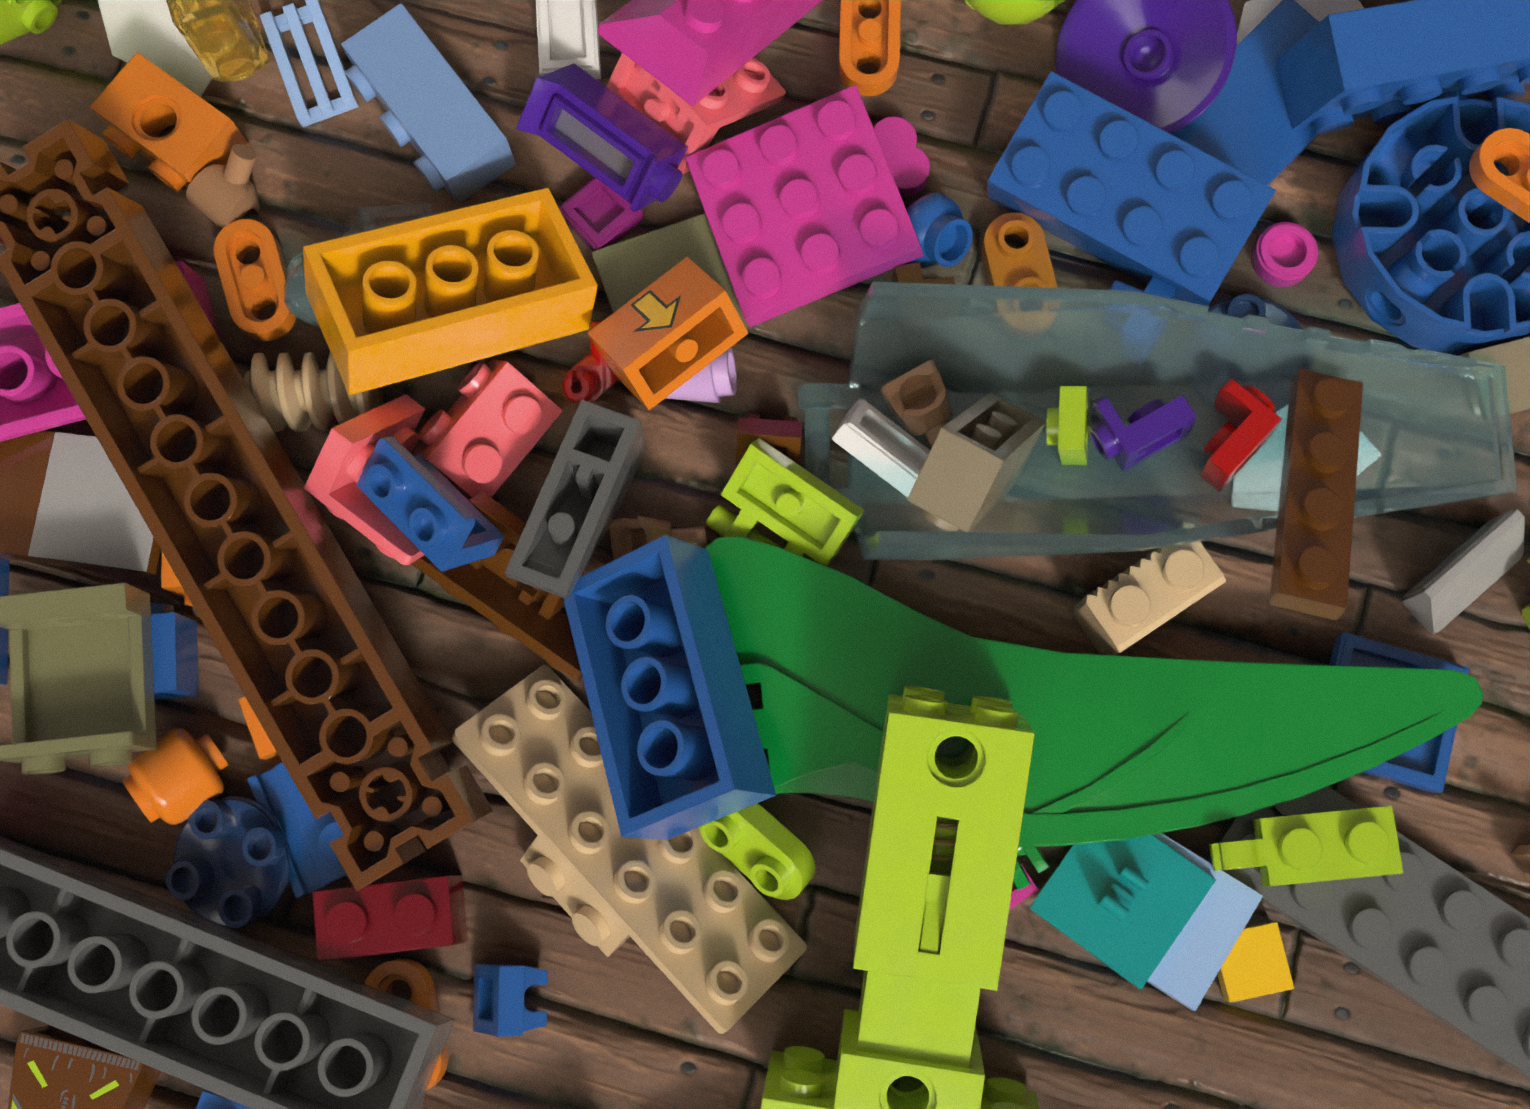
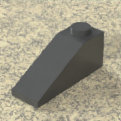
(578, 499)

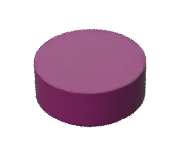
(1284, 254)

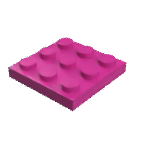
(803, 206)

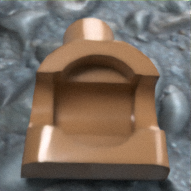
(225, 190)
(920, 401)
(634, 533)

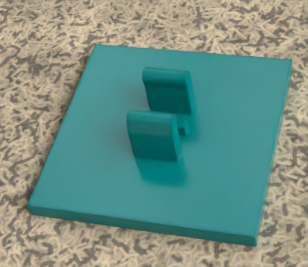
(1123, 901)

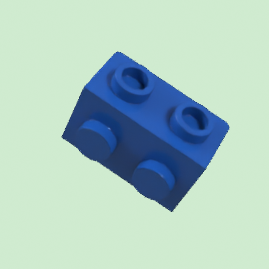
(427, 507)

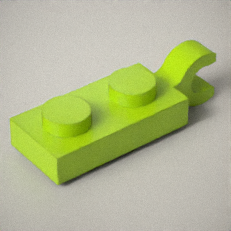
(1316, 847)

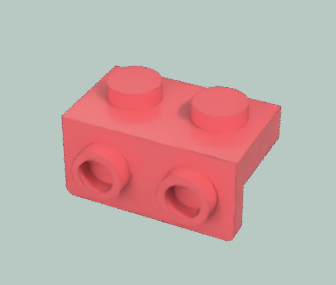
(487, 428)

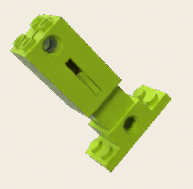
(926, 917)

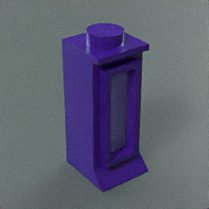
(604, 135)

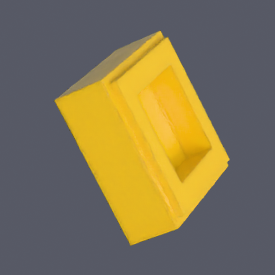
(1255, 965)

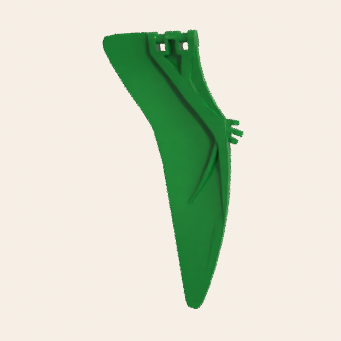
(1116, 738)

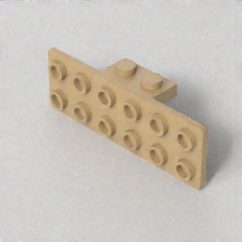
(668, 895)

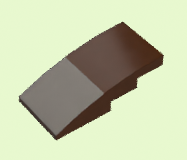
(69, 507)

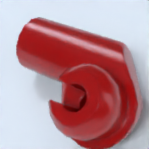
(589, 377)

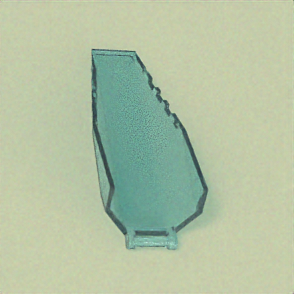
(1427, 436)

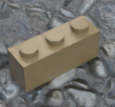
(975, 462)

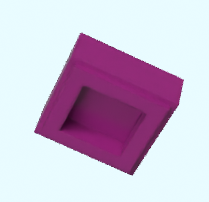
(599, 215)

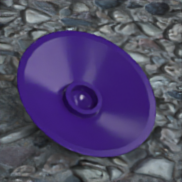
(1150, 55)

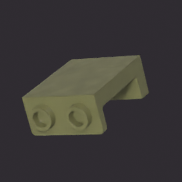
(79, 676)

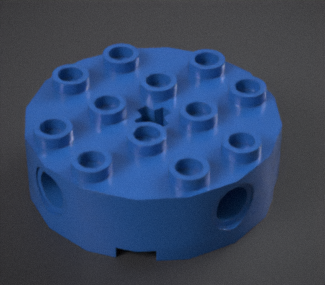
(1426, 243)

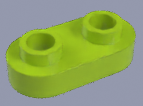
(762, 851)

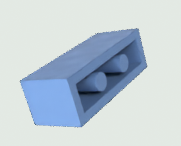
(427, 105)

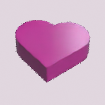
(906, 161)

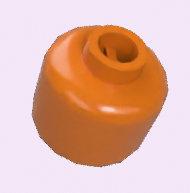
(175, 776)

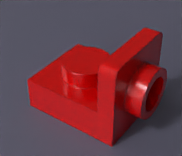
(1235, 446)

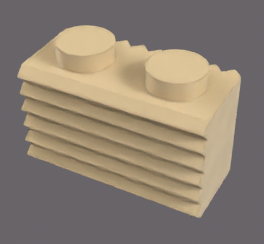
(1147, 596)

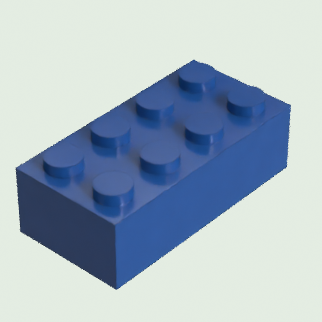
(1403, 56)
(1127, 191)
(666, 691)

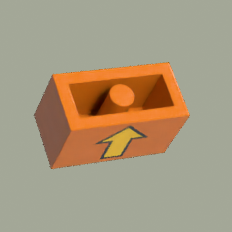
(668, 332)

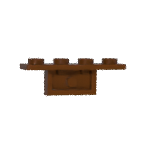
(511, 605)

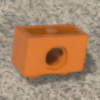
(147, 101)

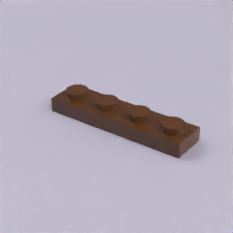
(1317, 495)

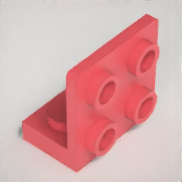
(740, 95)
(343, 462)

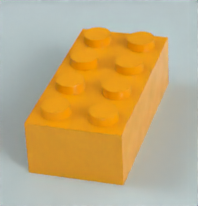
(448, 289)

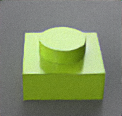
(1069, 425)

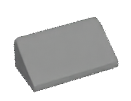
(1467, 571)

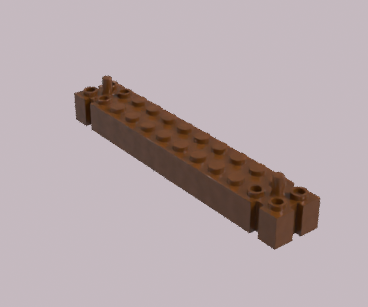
(228, 508)

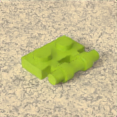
(788, 502)

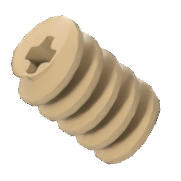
(305, 394)

